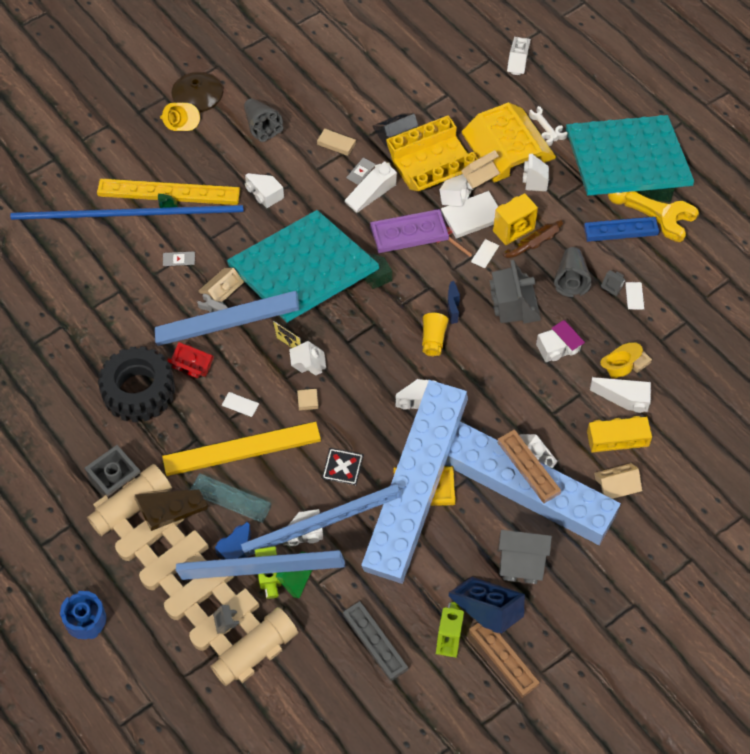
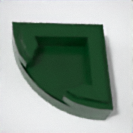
(166, 201)

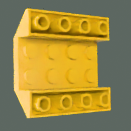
(510, 134)
(429, 154)

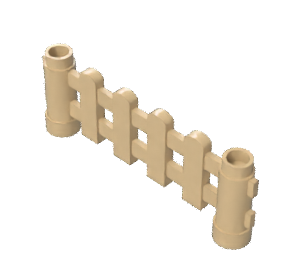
(234, 660)

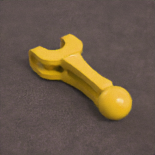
(665, 214)

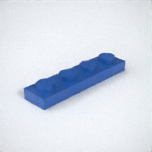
(621, 229)

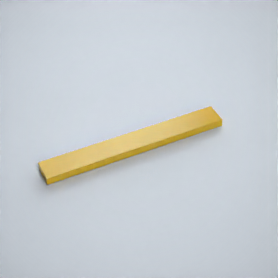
(180, 192)
(241, 448)

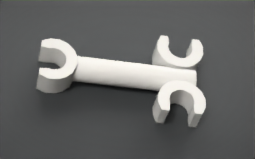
(550, 133)

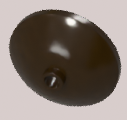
(198, 89)

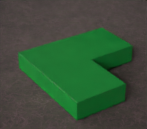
(294, 581)

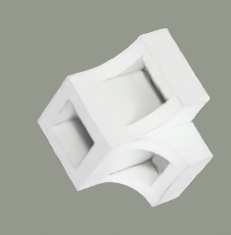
(307, 358)

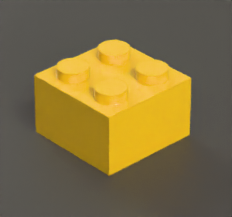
(515, 219)

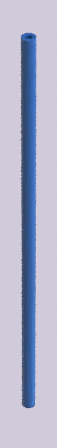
(126, 212)

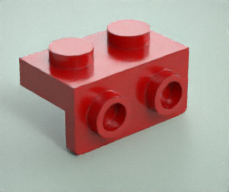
(191, 359)

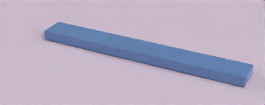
(227, 318)
(322, 520)
(260, 565)

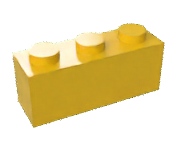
(619, 434)

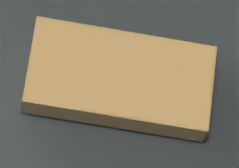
(336, 142)

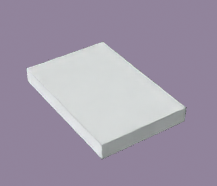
(472, 216)

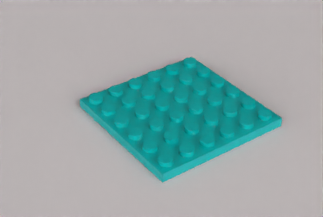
(628, 155)
(304, 258)

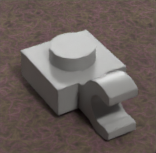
(211, 305)

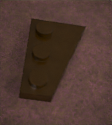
(168, 507)

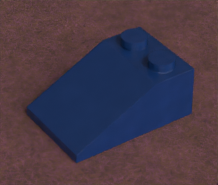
(489, 604)

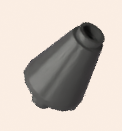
(262, 120)

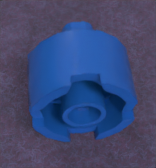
(83, 615)

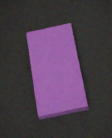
(409, 231)

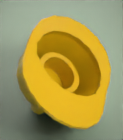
(180, 116)
(620, 361)

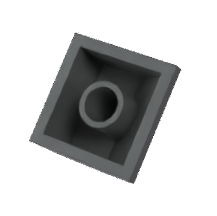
(111, 471)

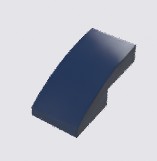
(453, 302)

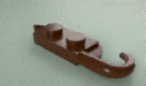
(534, 239)

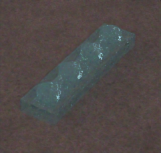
(232, 498)

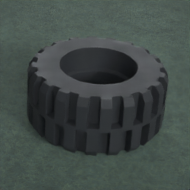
(129, 364)

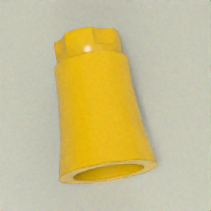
(433, 333)

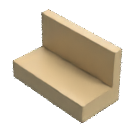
(481, 170)
(222, 284)
(619, 481)

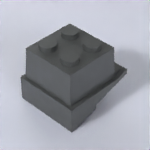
(514, 295)
(523, 555)

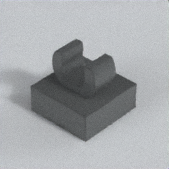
(613, 282)
(223, 619)

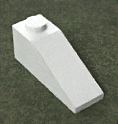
(518, 55)
(372, 187)
(625, 393)

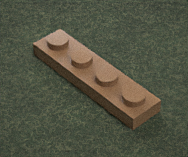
(529, 466)
(505, 659)

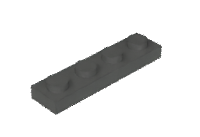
(375, 641)

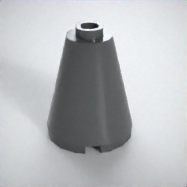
(572, 274)

